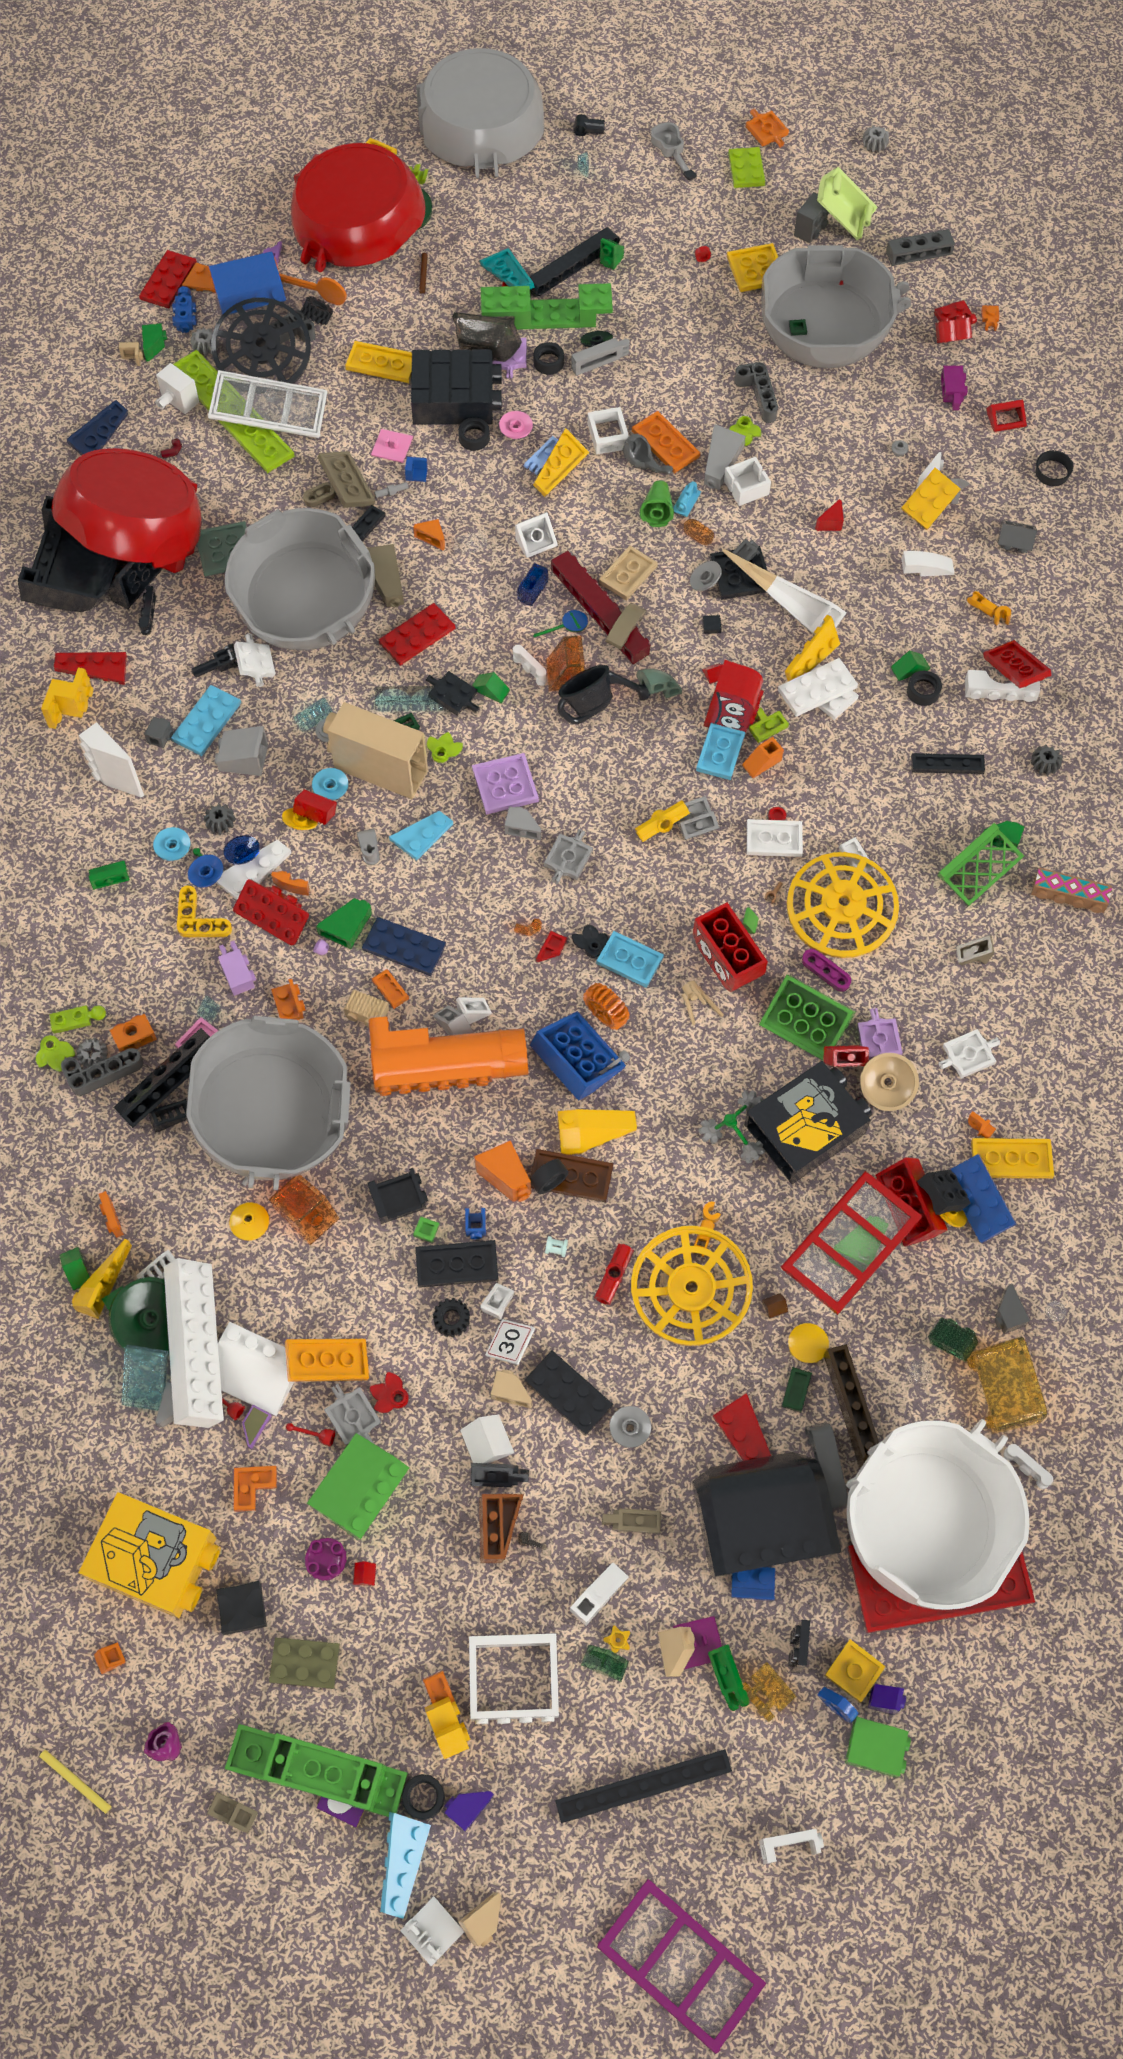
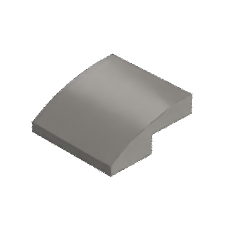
(700, 819)

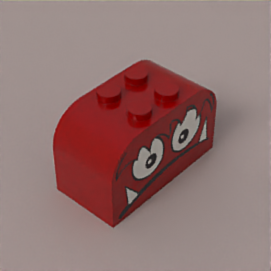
(735, 697)
(728, 948)

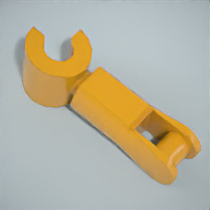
(990, 608)
(708, 1222)

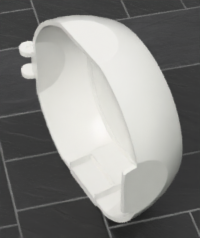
(938, 1514)

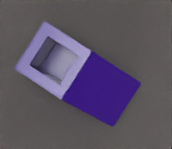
(886, 1699)

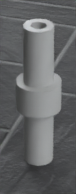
(391, 490)

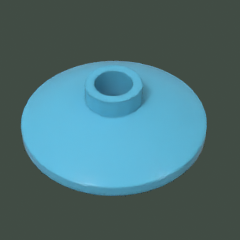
(330, 777)
(170, 837)

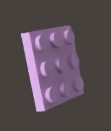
(505, 783)

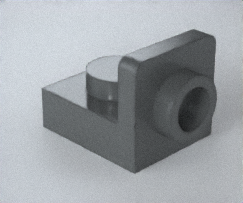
(746, 550)

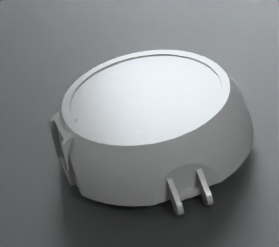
(480, 109)
(841, 320)
(300, 579)
(268, 1098)

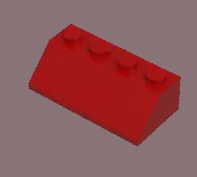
(902, 1181)

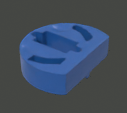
(838, 1704)

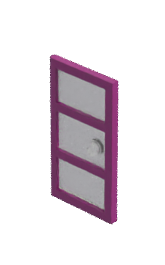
(681, 1966)

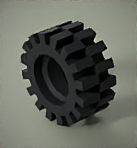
(317, 310)
(451, 1305)

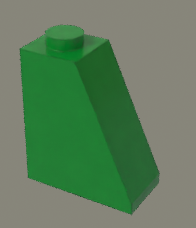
(346, 923)

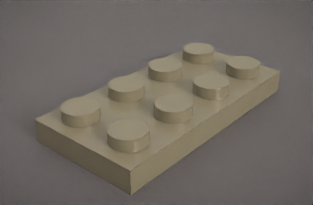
(346, 479)

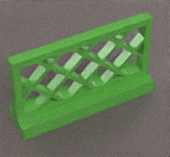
(973, 850)

